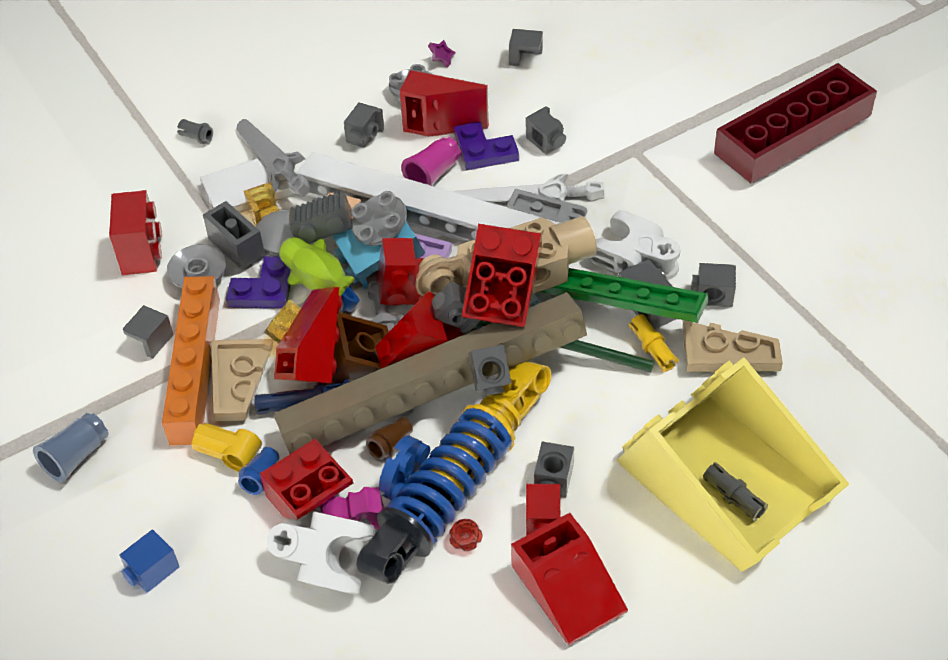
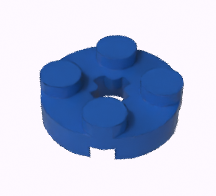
(399, 470)

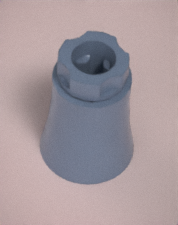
(70, 446)

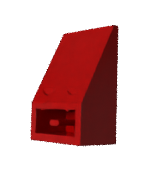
(438, 103)
(502, 275)
(309, 343)
(567, 578)

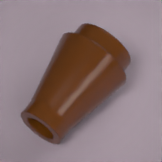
(383, 440)

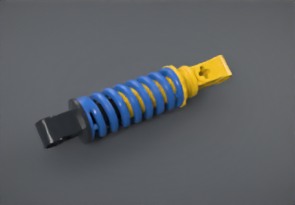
(450, 475)

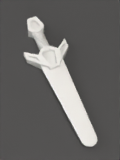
(552, 188)

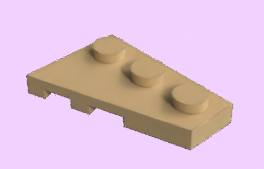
(712, 347)
(236, 375)

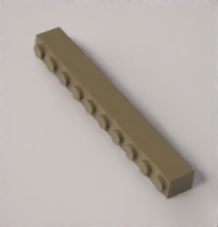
(427, 375)

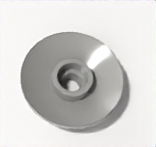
(196, 262)

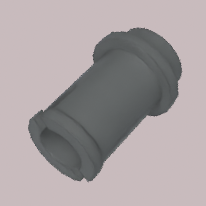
(200, 132)

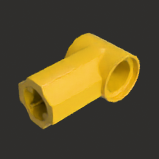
(231, 447)

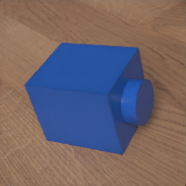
(148, 561)

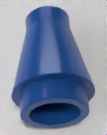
(249, 475)

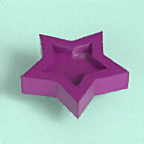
(441, 52)

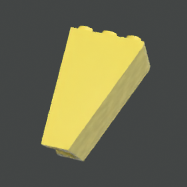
(755, 440)

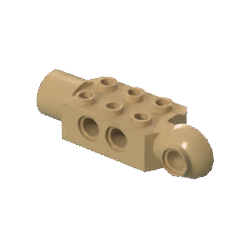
(561, 246)

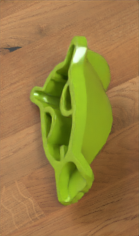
(313, 265)

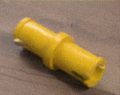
(653, 342)

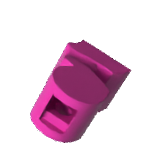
(356, 506)

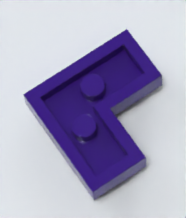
(481, 153)
(264, 292)

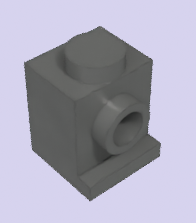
(363, 124)
(544, 130)
(449, 306)

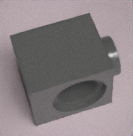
(717, 281)
(493, 355)
(558, 459)

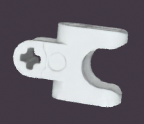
(639, 242)
(319, 549)

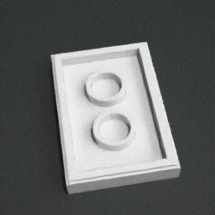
(232, 181)

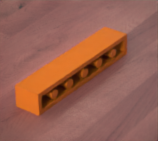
(191, 360)

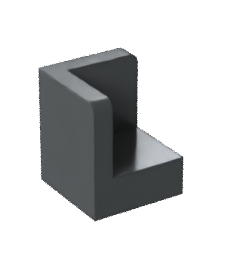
(524, 42)
(150, 328)

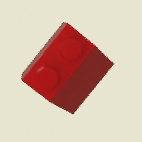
(412, 334)

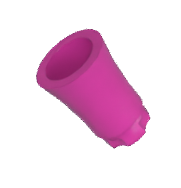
(432, 161)

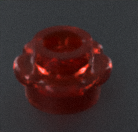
(465, 527)

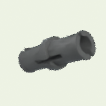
(735, 491)

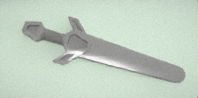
(279, 164)

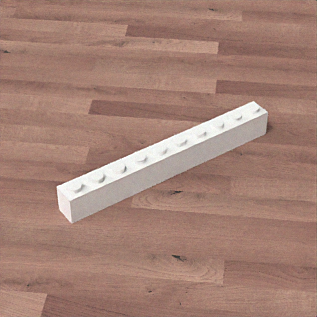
(426, 205)

